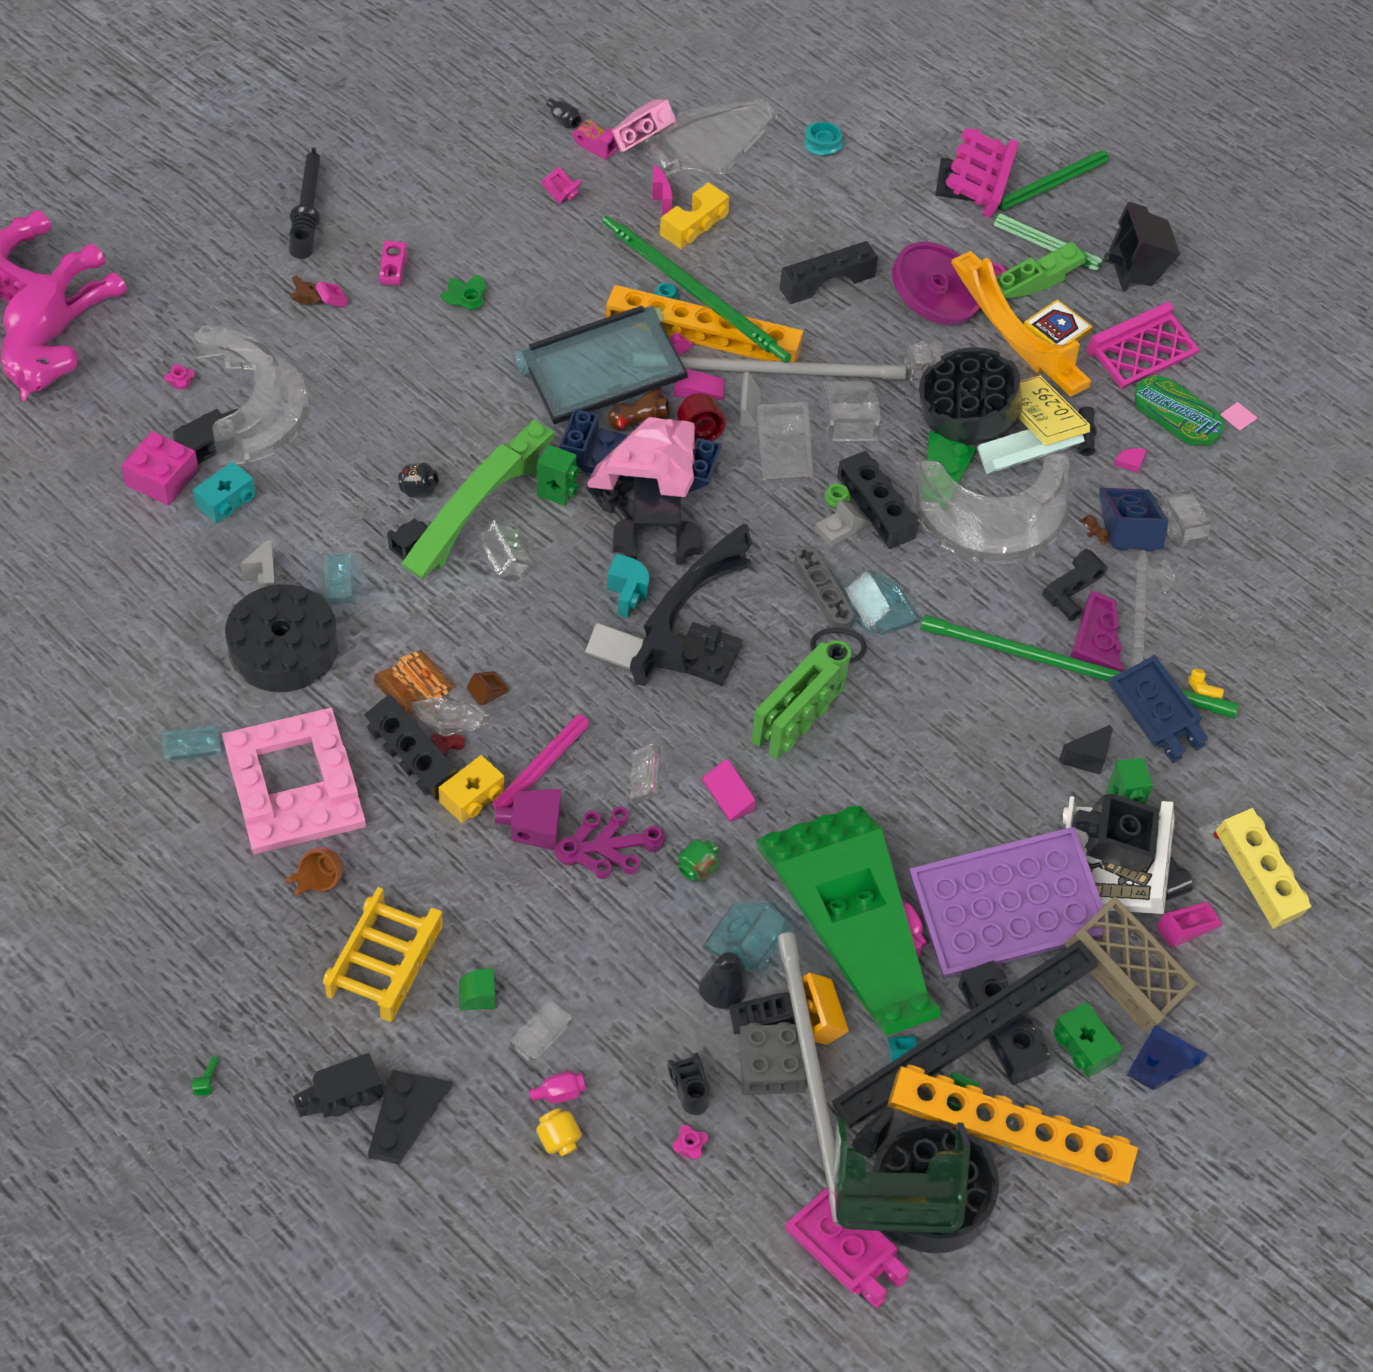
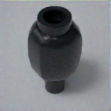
(564, 113)

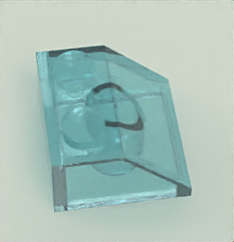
(880, 603)
(749, 932)

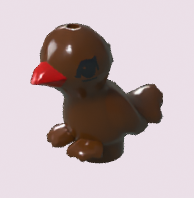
(649, 405)

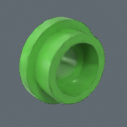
(835, 493)

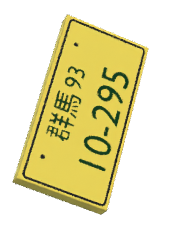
(1049, 413)

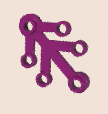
(606, 845)

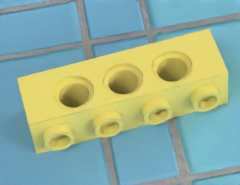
(1263, 883)

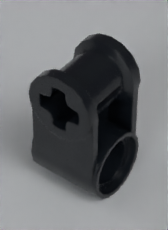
(688, 1079)

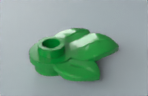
(464, 294)

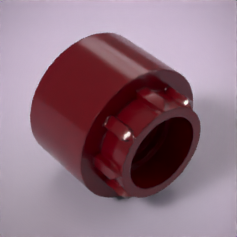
(705, 415)

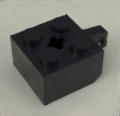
(1120, 831)

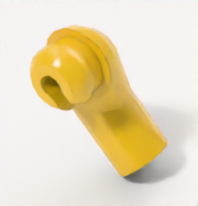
(1200, 686)

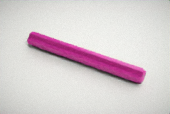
(542, 761)

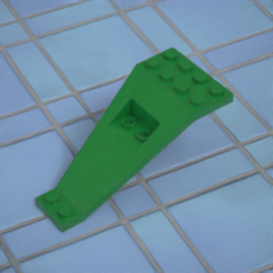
(851, 899)

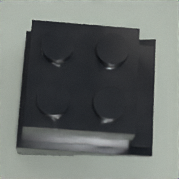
(1141, 247)

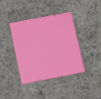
(1238, 416)

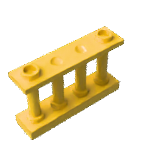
(401, 975)

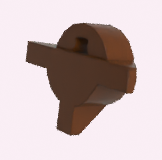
(305, 292)

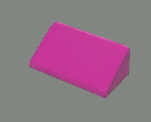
(729, 791)

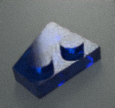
(1164, 1059)

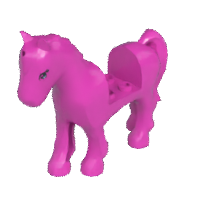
(39, 307)

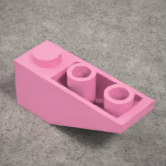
(643, 123)

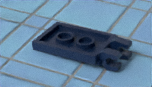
(1159, 707)

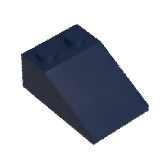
(1133, 519)

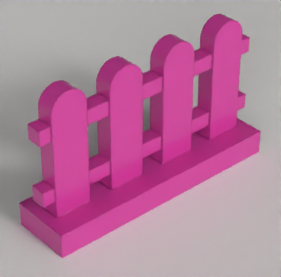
(1000, 168)

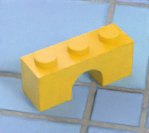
(683, 227)

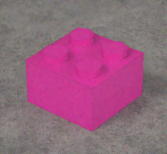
(160, 468)

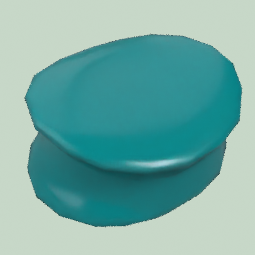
(823, 138)

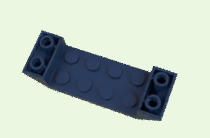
(594, 444)

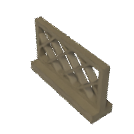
(1119, 983)

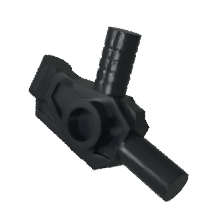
(613, 500)

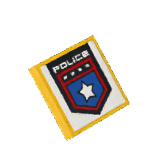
(1058, 324)

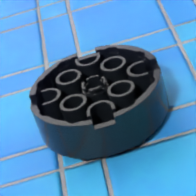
(971, 394)
(281, 637)
(911, 1151)

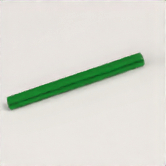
(1053, 180)

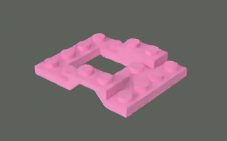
(300, 812)

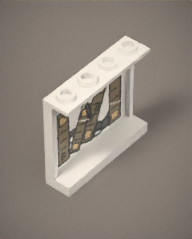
(1136, 891)

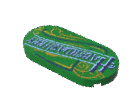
(1178, 411)

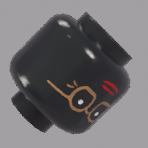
(418, 480)

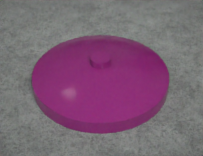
(932, 285)

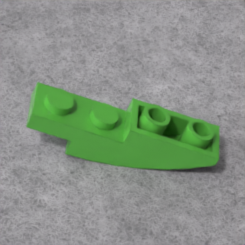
(1041, 274)

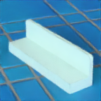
(1019, 449)

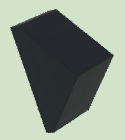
(1088, 751)

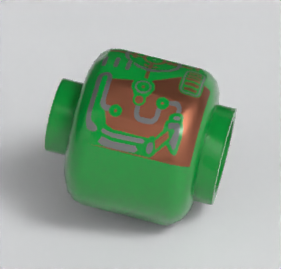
(698, 860)

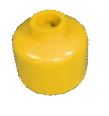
(558, 1132)

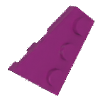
(1097, 633)

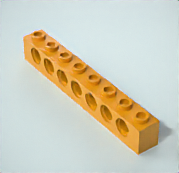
(705, 326)
(1120, 1153)

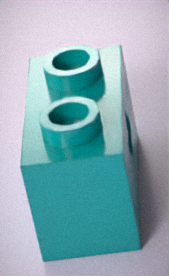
(224, 492)

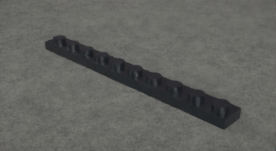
(969, 1030)

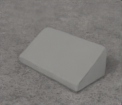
(749, 400)
(613, 645)

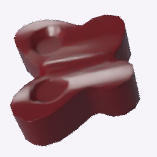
(445, 743)

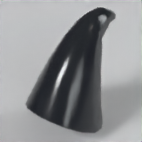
(724, 981)

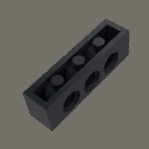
(878, 499)
(388, 715)
(1016, 1062)

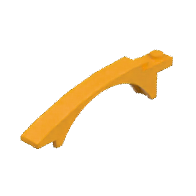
(1053, 359)

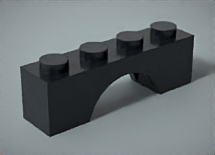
(804, 278)

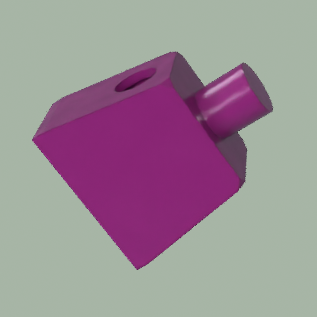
(533, 817)

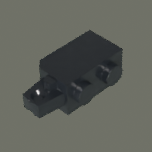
(199, 434)
(341, 1088)

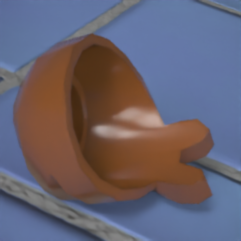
(317, 870)

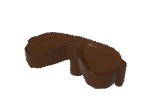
(1090, 522)

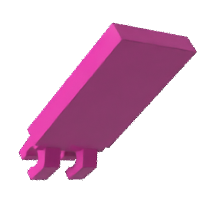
(847, 1254)

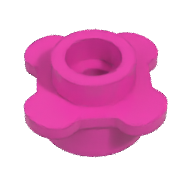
(179, 377)
(686, 1150)

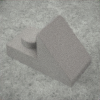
(843, 524)
(260, 565)

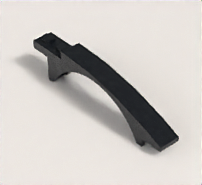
(660, 646)

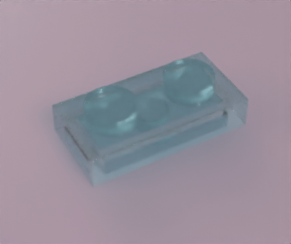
(337, 578)
(191, 743)

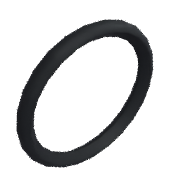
(841, 631)

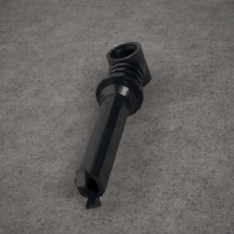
(305, 216)

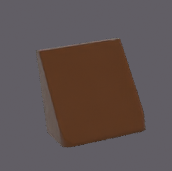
(486, 687)

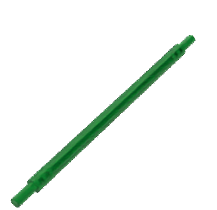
(698, 290)

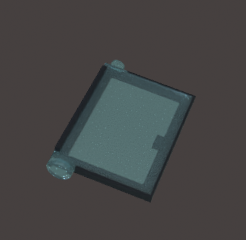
(602, 362)

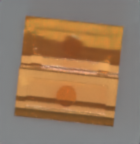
(413, 680)

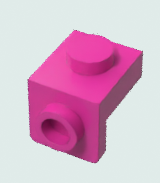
(560, 185)

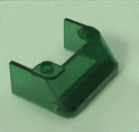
(901, 1199)

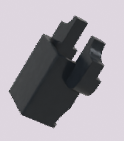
(655, 509)

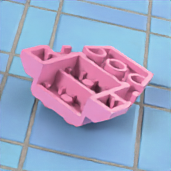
(653, 450)

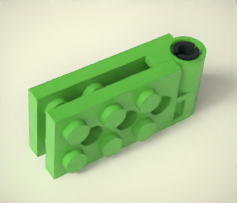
(801, 698)

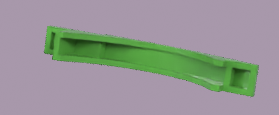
(503, 463)

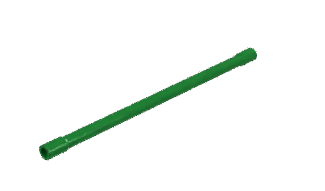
(944, 628)

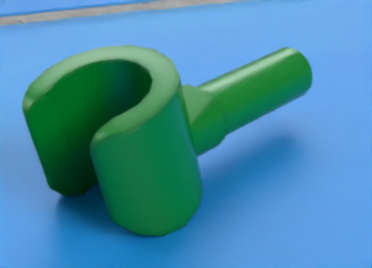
(203, 1085)

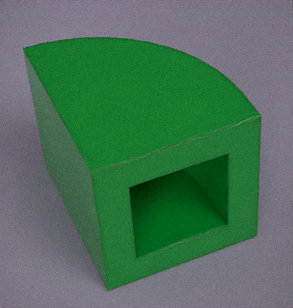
(477, 990)

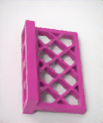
(1136, 327)

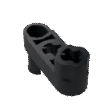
(1086, 572)

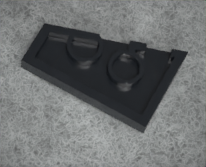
(404, 1111)

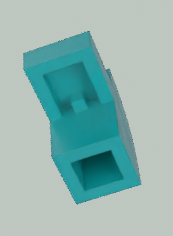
(631, 580)

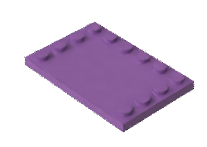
(1007, 901)

